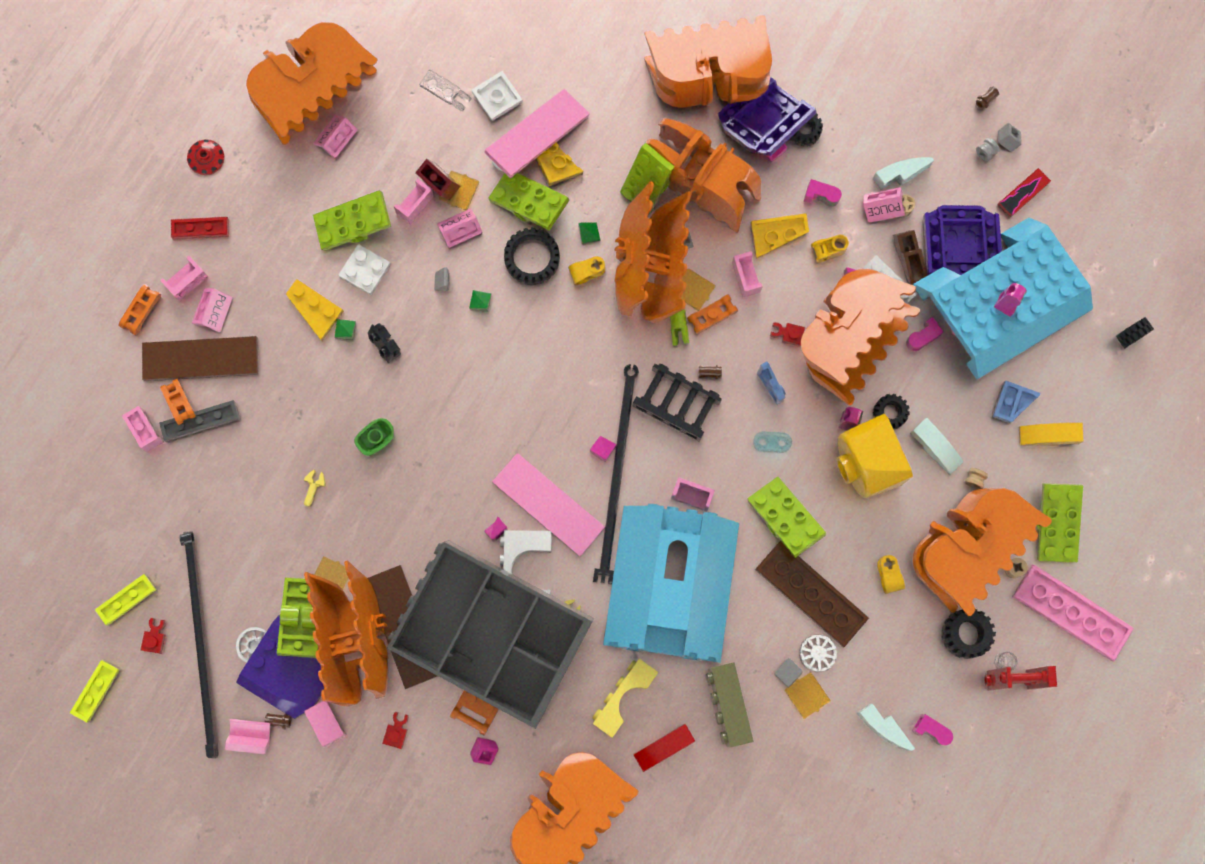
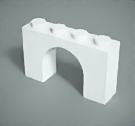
(521, 542)

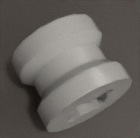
(987, 149)

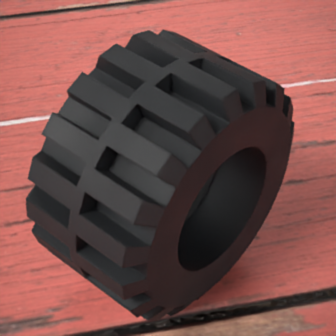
(984, 630)

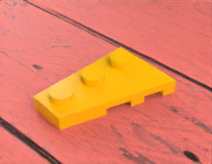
(557, 165)
(776, 232)
(314, 308)

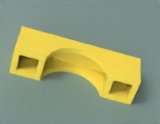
(639, 676)

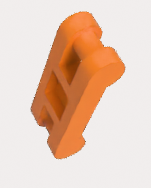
(139, 309)
(712, 314)
(177, 401)

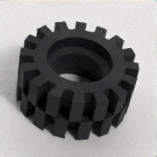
(811, 137)
(1134, 332)
(903, 412)

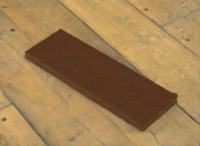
(200, 358)
(812, 594)
(392, 596)

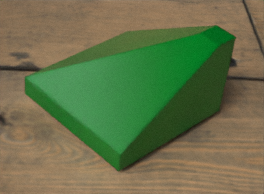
(589, 232)
(480, 301)
(345, 329)

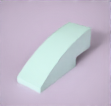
(902, 171)
(937, 446)
(885, 727)

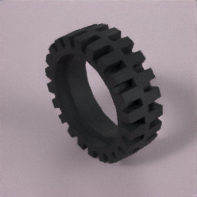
(531, 234)

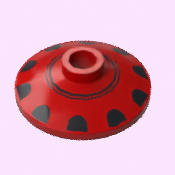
(211, 162)

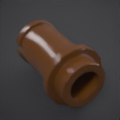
(984, 100)
(710, 372)
(279, 720)

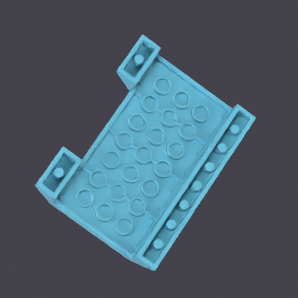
(1053, 297)

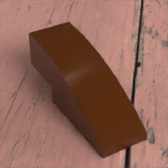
(910, 256)

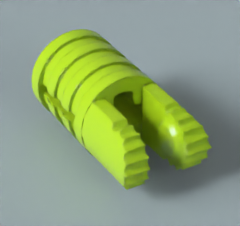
(679, 323)

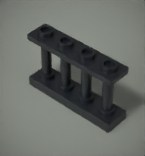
(677, 421)

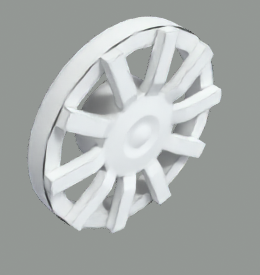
(251, 643)
(818, 653)

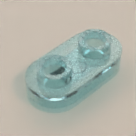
(772, 442)

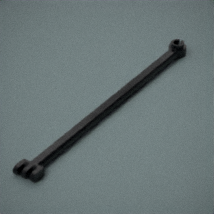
(616, 477)
(188, 540)

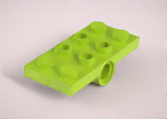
(647, 167)
(529, 200)
(352, 221)
(786, 517)
(1061, 538)
(295, 622)

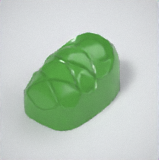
(374, 436)

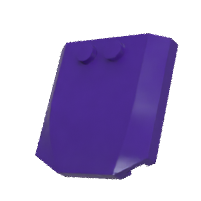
(766, 121)
(960, 237)
(281, 680)

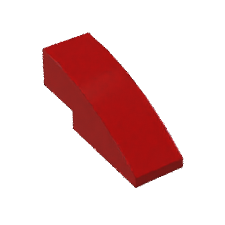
(664, 747)

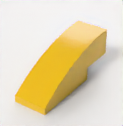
(1051, 434)

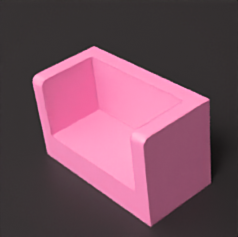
(415, 202)
(746, 274)
(185, 279)
(142, 429)
(692, 494)
(324, 723)

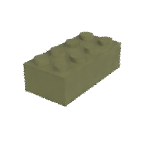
(730, 705)

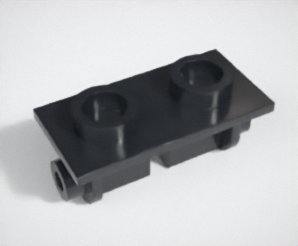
(378, 335)

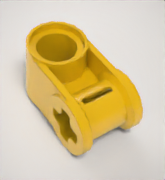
(826, 249)
(584, 270)
(890, 577)

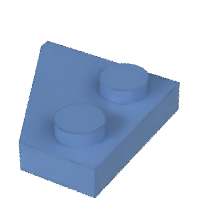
(770, 382)
(1013, 401)

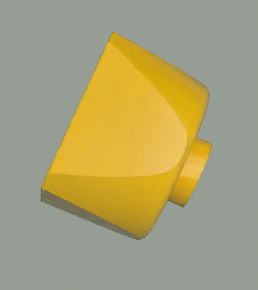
(872, 458)

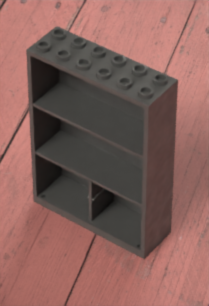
(489, 633)

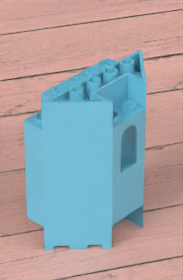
(665, 613)

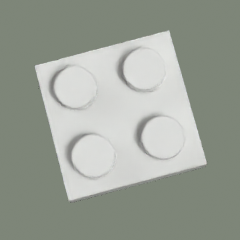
(497, 96)
(364, 269)

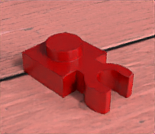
(791, 333)
(153, 640)
(396, 734)

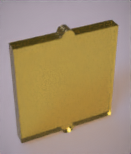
(464, 194)
(697, 289)
(332, 571)
(807, 695)

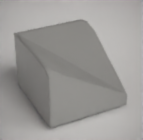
(1009, 137)

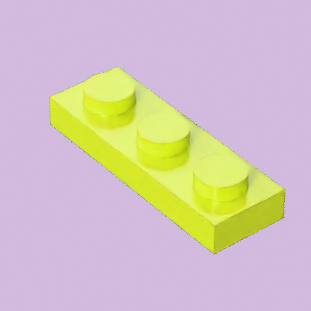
(125, 599)
(94, 691)

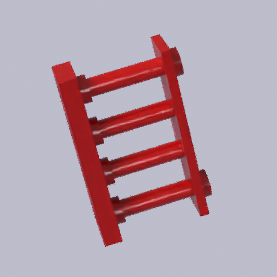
(1034, 678)

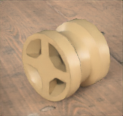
(908, 203)
(976, 478)
(1014, 572)

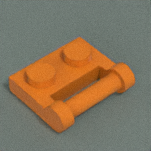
(478, 706)

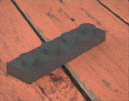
(204, 420)

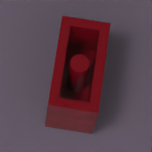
(437, 179)

